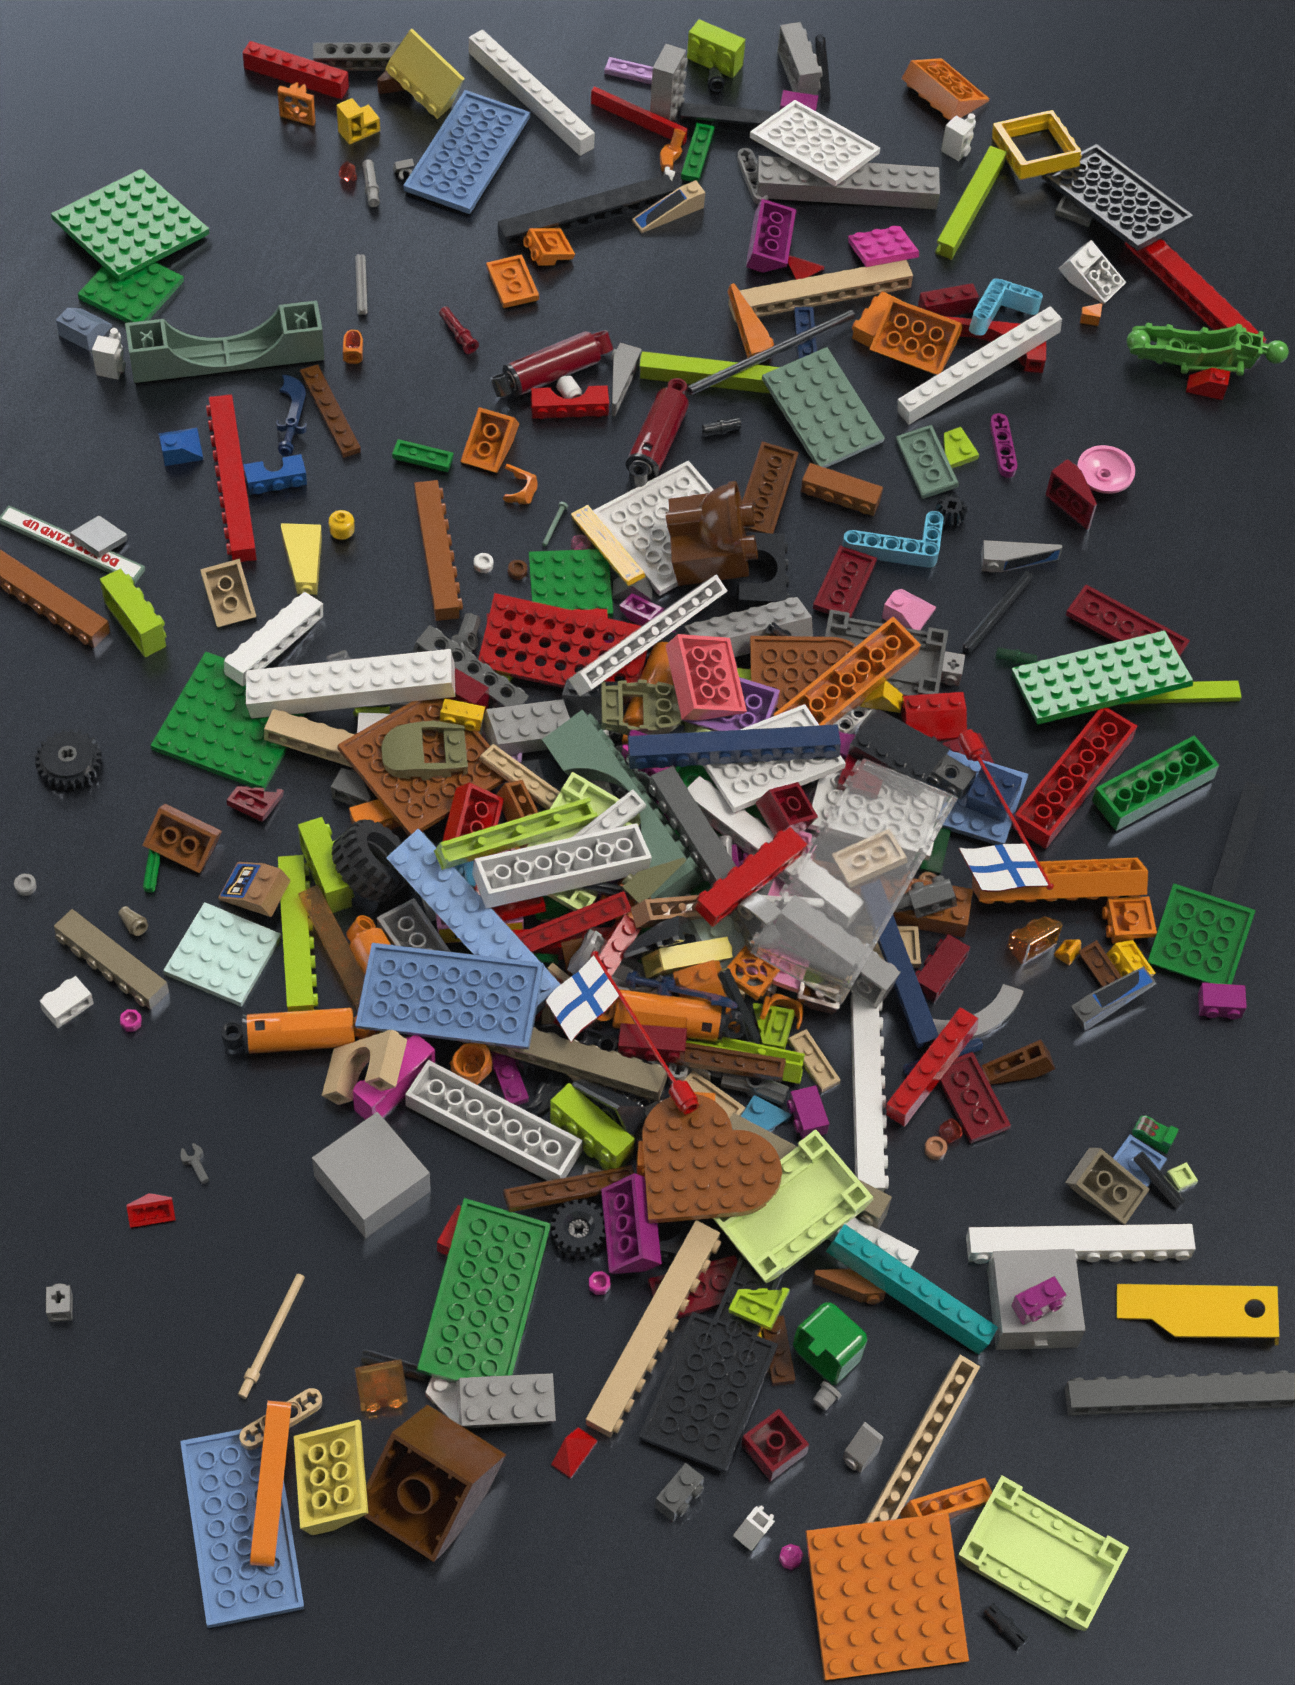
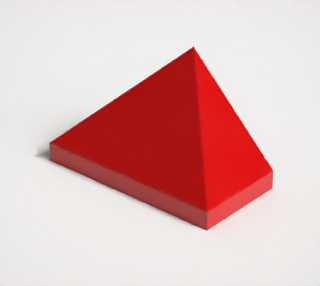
(803, 268)
(150, 1210)
(573, 1452)

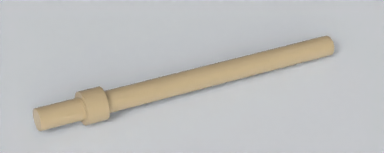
(252, 1374)

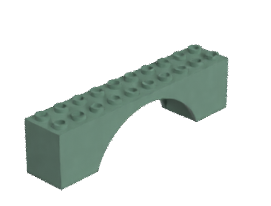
(164, 352)
(590, 753)

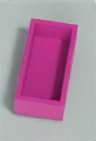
(371, 1100)

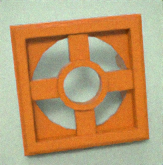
(299, 113)
(753, 991)

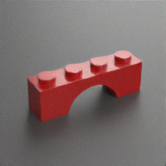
(549, 405)

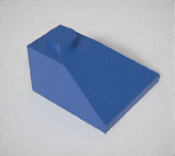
(181, 446)

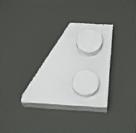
(444, 1395)

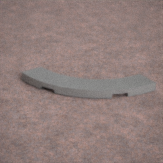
(994, 1013)

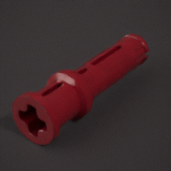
(462, 335)

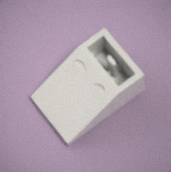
(1092, 273)

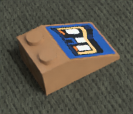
(255, 887)

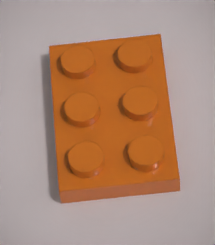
(512, 281)

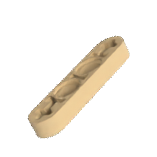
(309, 1409)

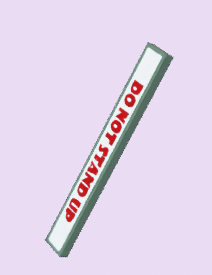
(60, 540)

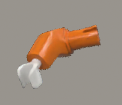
(671, 153)

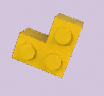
(356, 122)

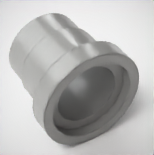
(826, 1396)

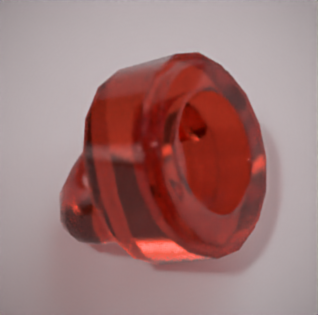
(347, 172)
(951, 1129)

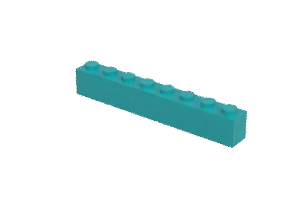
(912, 1289)

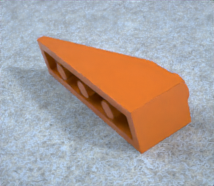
(752, 331)
(951, 1501)

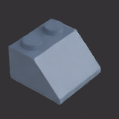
(81, 327)

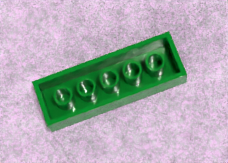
(1155, 783)

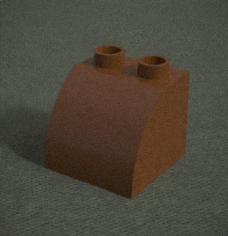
(430, 1481)

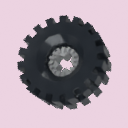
(578, 1217)

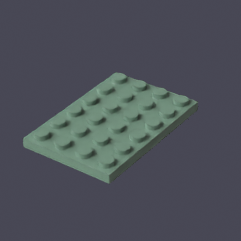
(823, 408)

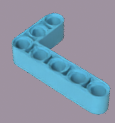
(1005, 294)
(900, 549)

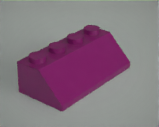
(770, 236)
(629, 1236)

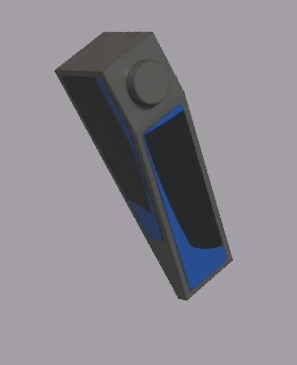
(1111, 997)

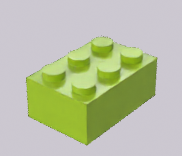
(715, 48)

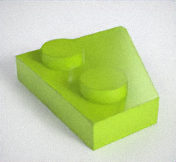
(958, 448)
(776, 1025)
(759, 1305)

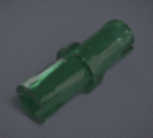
(1015, 656)

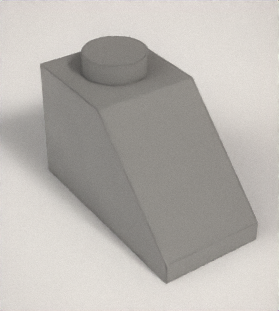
(863, 1448)

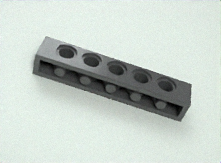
(355, 55)
(434, 638)
(963, 775)

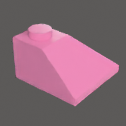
(907, 609)

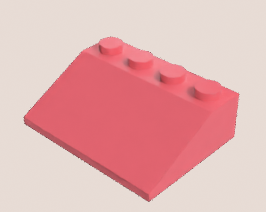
(705, 677)

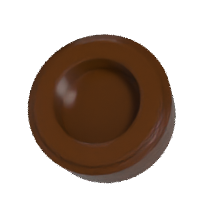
(517, 569)

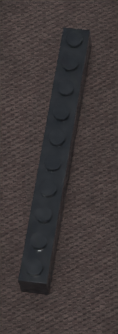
(587, 210)

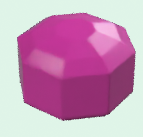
(130, 1020)
(599, 1283)
(791, 1556)

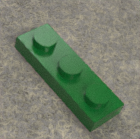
(422, 455)

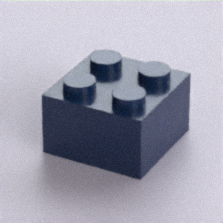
(983, 797)

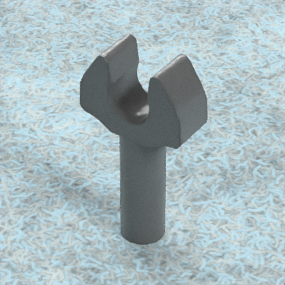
(195, 1162)

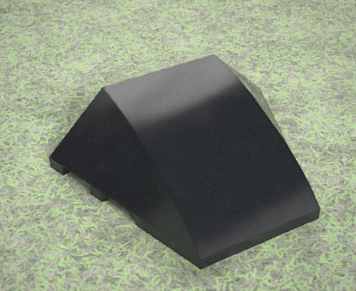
(669, 933)

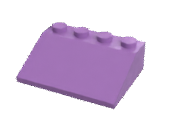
(759, 703)

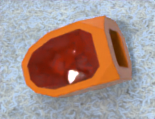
(353, 347)

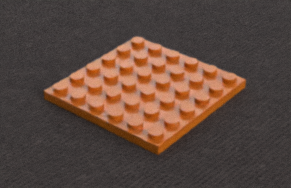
(886, 1596)

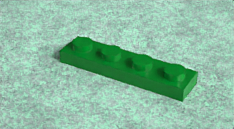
(697, 152)

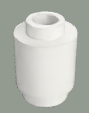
(568, 387)

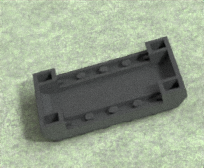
(920, 674)

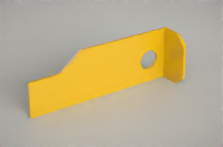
(1201, 1309)

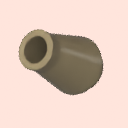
(133, 921)

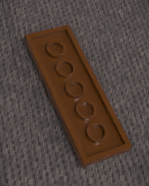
(769, 485)

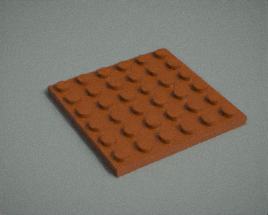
(416, 801)

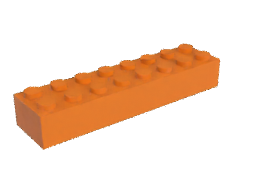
(857, 673)
(1079, 879)

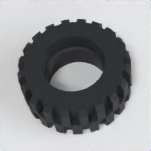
(363, 863)

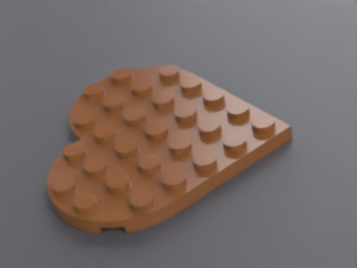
(794, 662)
(703, 1166)

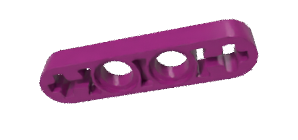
(1000, 445)

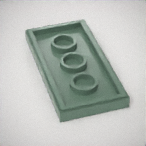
(927, 461)

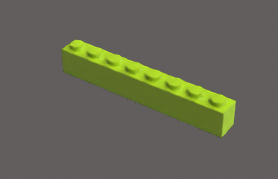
(296, 937)

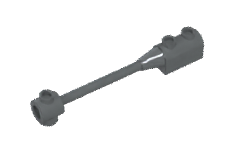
(928, 898)

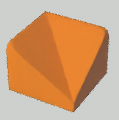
(1091, 314)

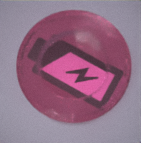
(580, 542)

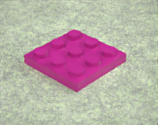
(883, 246)

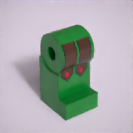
(1154, 1133)

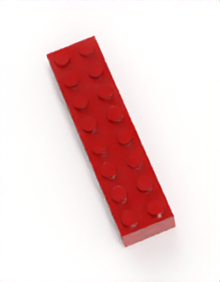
(1074, 776)

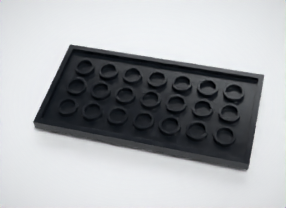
(1119, 198)

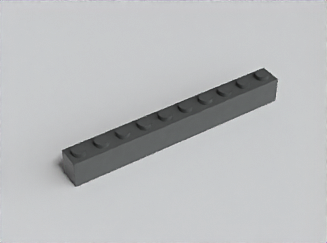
(699, 838)
(1180, 1393)

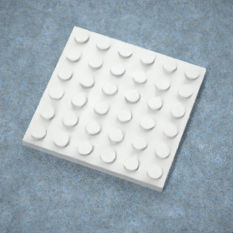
(641, 525)

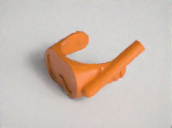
(526, 494)
(781, 1000)

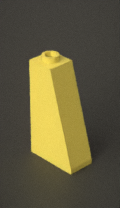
(303, 552)
(675, 958)

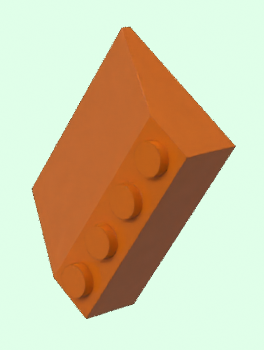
(943, 87)
(916, 336)

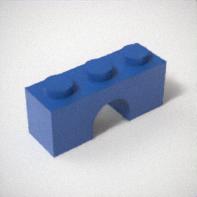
(261, 480)

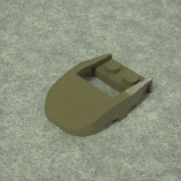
(660, 707)
(405, 755)

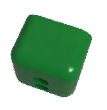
(830, 1342)

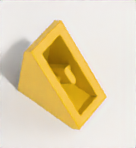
(884, 698)

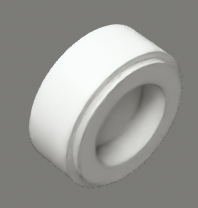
(483, 563)

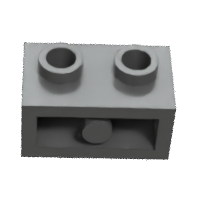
(678, 1493)

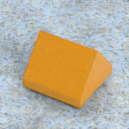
(1068, 951)

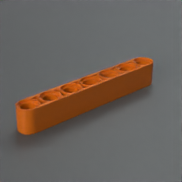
(270, 1484)

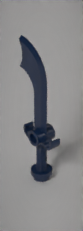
(297, 393)
(667, 987)

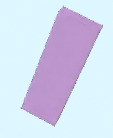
(629, 70)

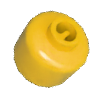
(341, 524)

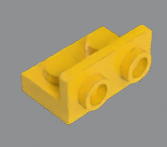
(462, 714)
(1128, 958)

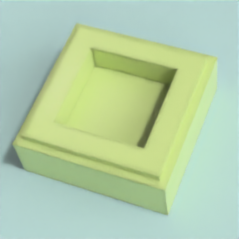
(1182, 1177)

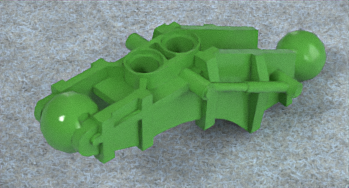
(1222, 349)

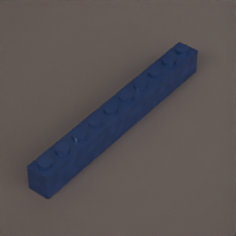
(734, 746)

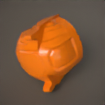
(472, 1062)

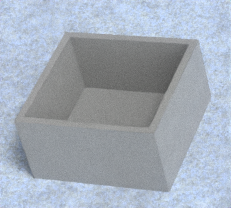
(371, 1174)
(1021, 1269)

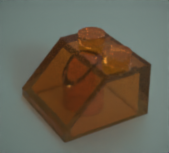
(1034, 938)
(381, 1385)

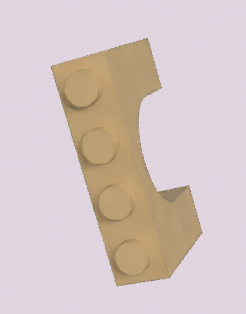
(385, 1057)

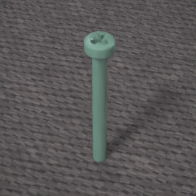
(562, 506)

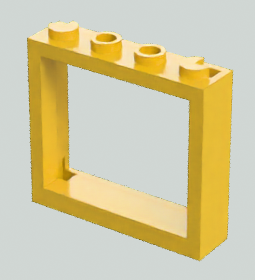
(1032, 123)

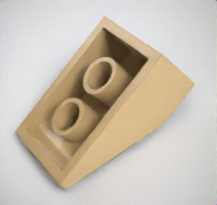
(228, 593)

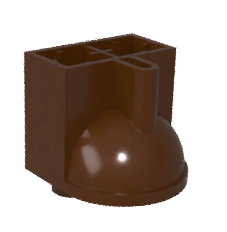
(711, 535)

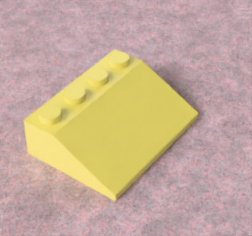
(425, 74)
(330, 1477)

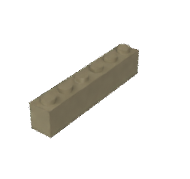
(111, 959)

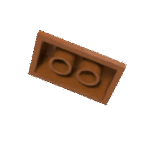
(182, 838)

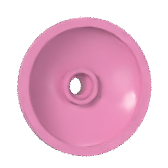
(1106, 469)

